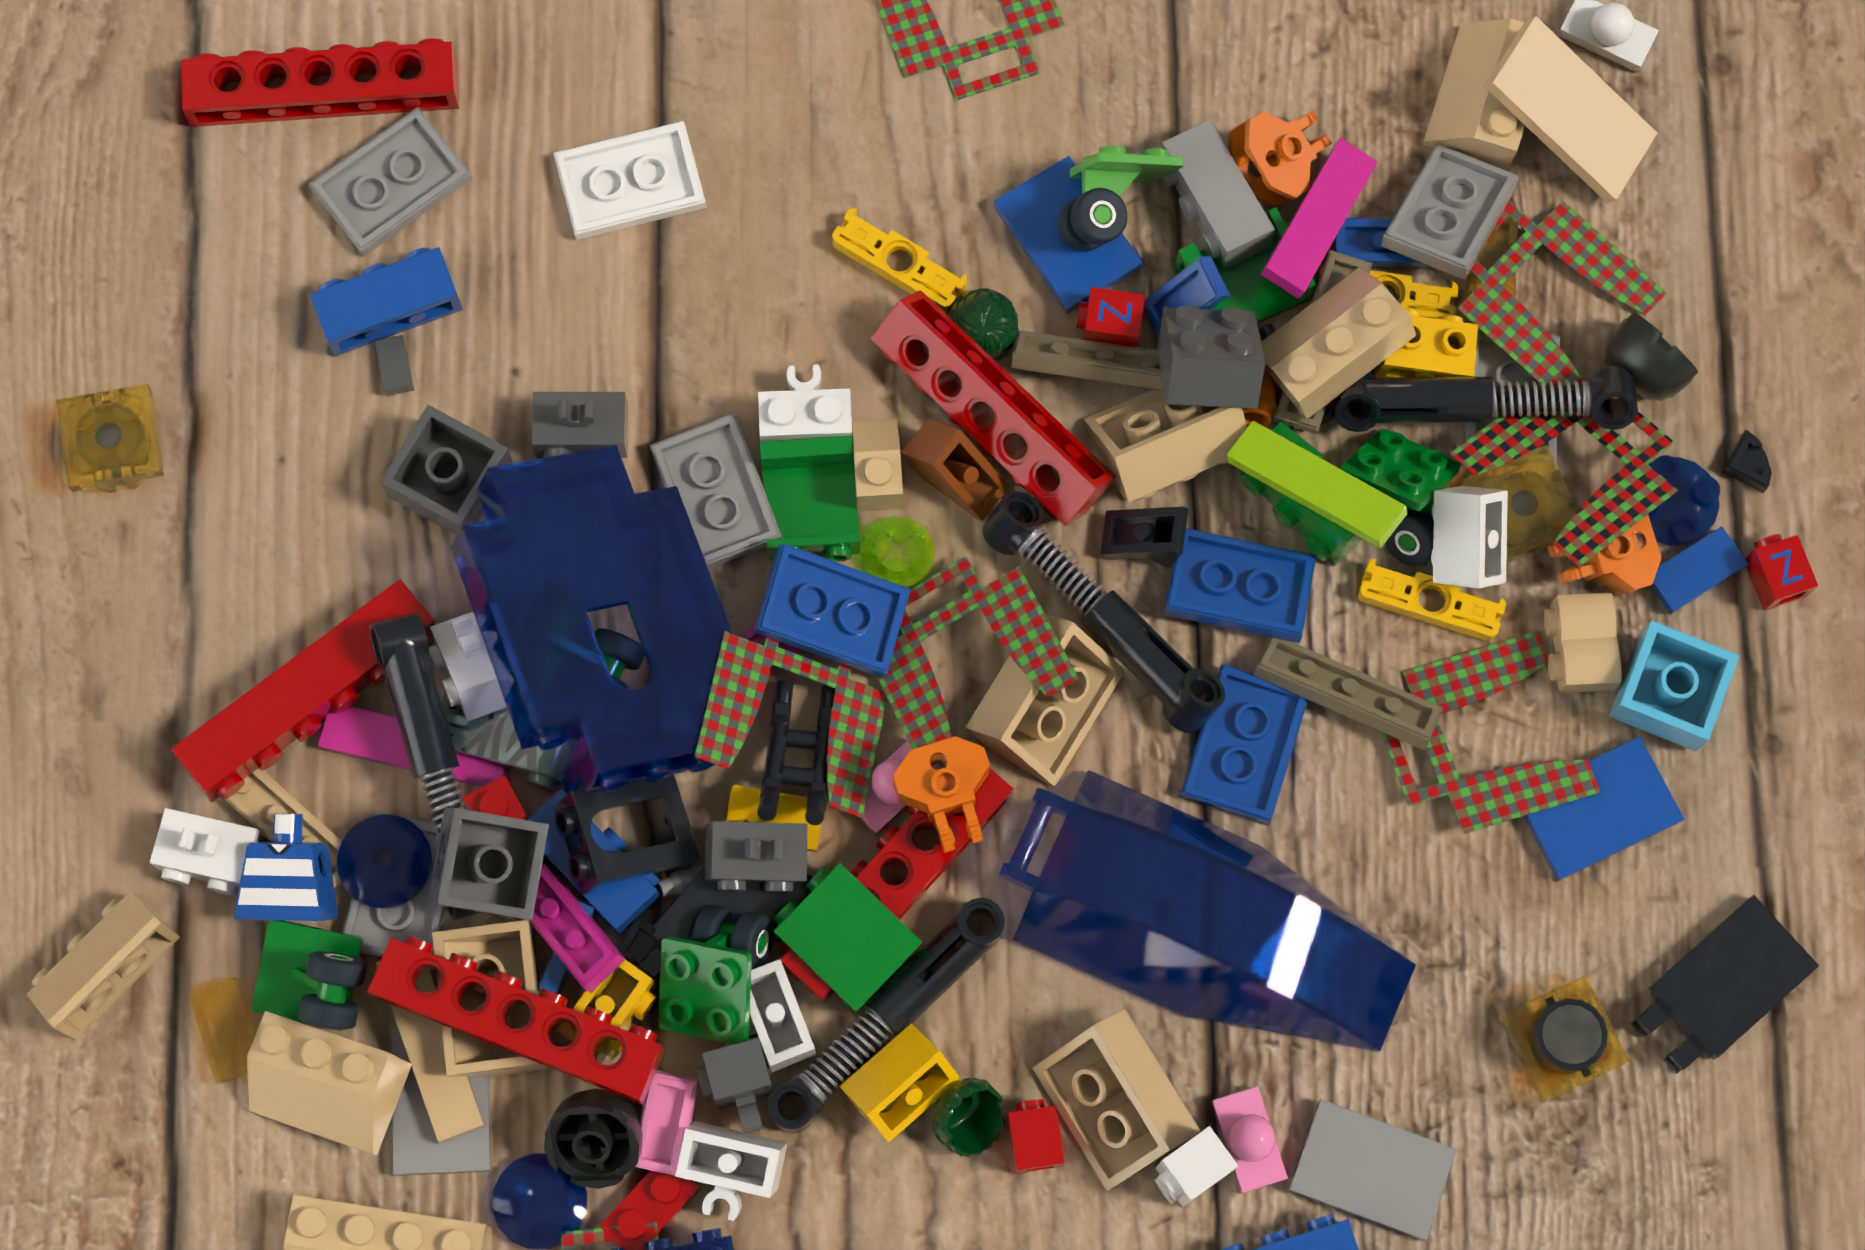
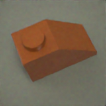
(955, 467)

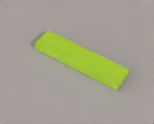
(1317, 484)

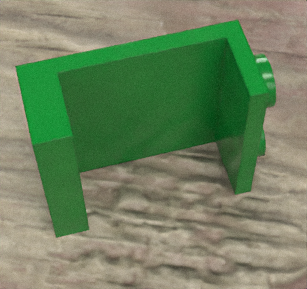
(1246, 284)
(812, 495)
(846, 936)

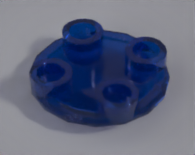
(1691, 509)
(537, 1203)

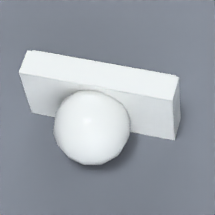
(1609, 32)

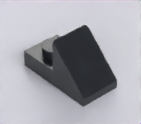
(1145, 534)

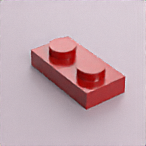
(652, 1200)

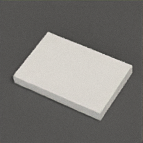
(630, 180)

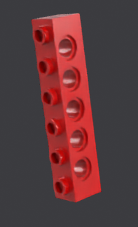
(340, 97)
(1015, 411)
(921, 866)
(397, 985)

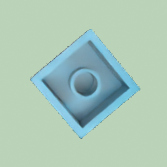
(1674, 686)

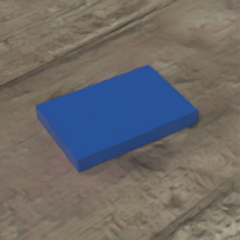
(1032, 218)
(1241, 585)
(832, 610)
(1245, 747)
(1627, 811)

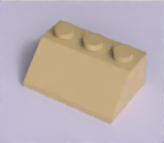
(1465, 111)
(1336, 341)
(1162, 443)
(1042, 730)
(495, 948)
(101, 965)
(323, 1082)
(1116, 1099)

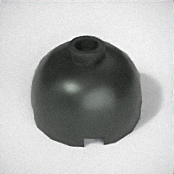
(1654, 364)
(594, 1138)

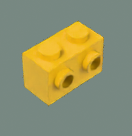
(1438, 350)
(623, 996)
(900, 1082)

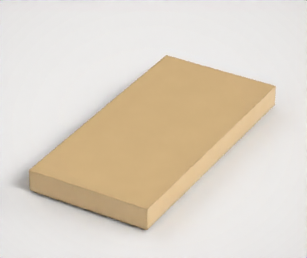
(1570, 109)

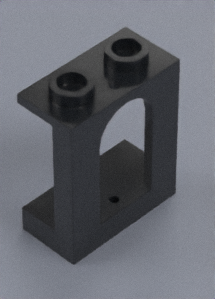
(668, 820)

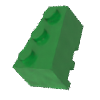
(1322, 536)

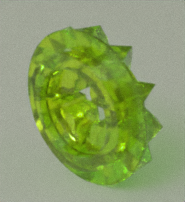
(900, 530)

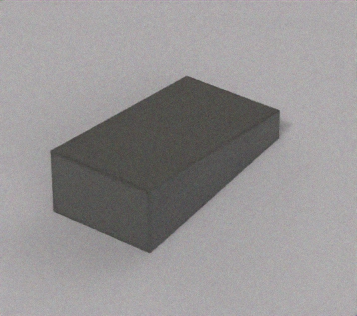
(394, 365)

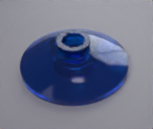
(401, 877)

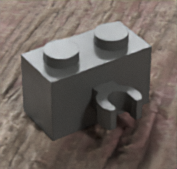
(578, 422)
(756, 854)
(738, 1078)

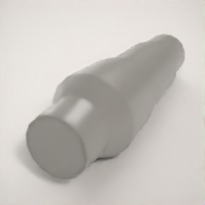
(677, 881)

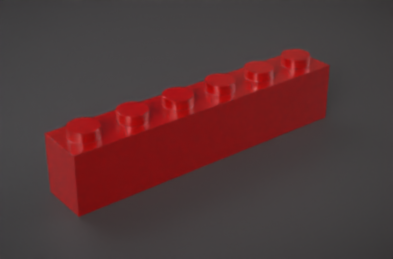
(293, 699)

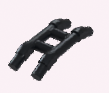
(781, 737)

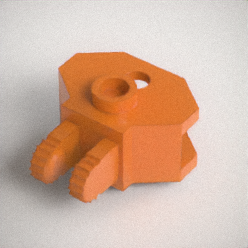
(1278, 155)
(1621, 564)
(946, 789)

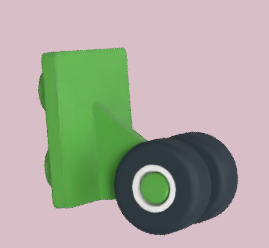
(1100, 212)

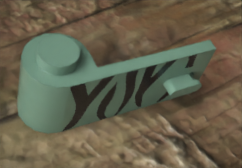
(495, 740)

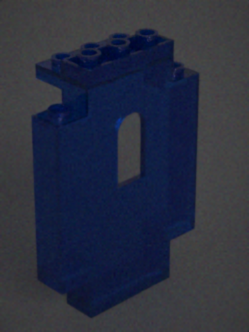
(577, 541)

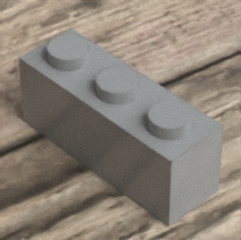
(1218, 197)

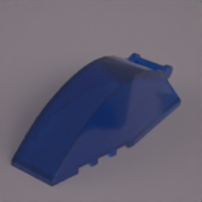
(1200, 921)

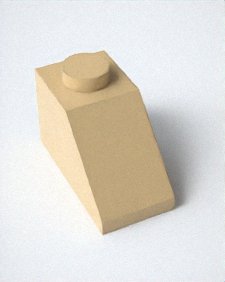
(877, 465)

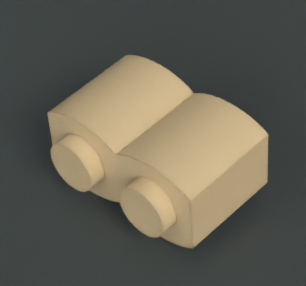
(1584, 643)

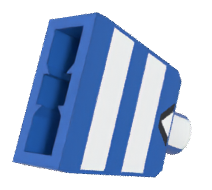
(286, 877)

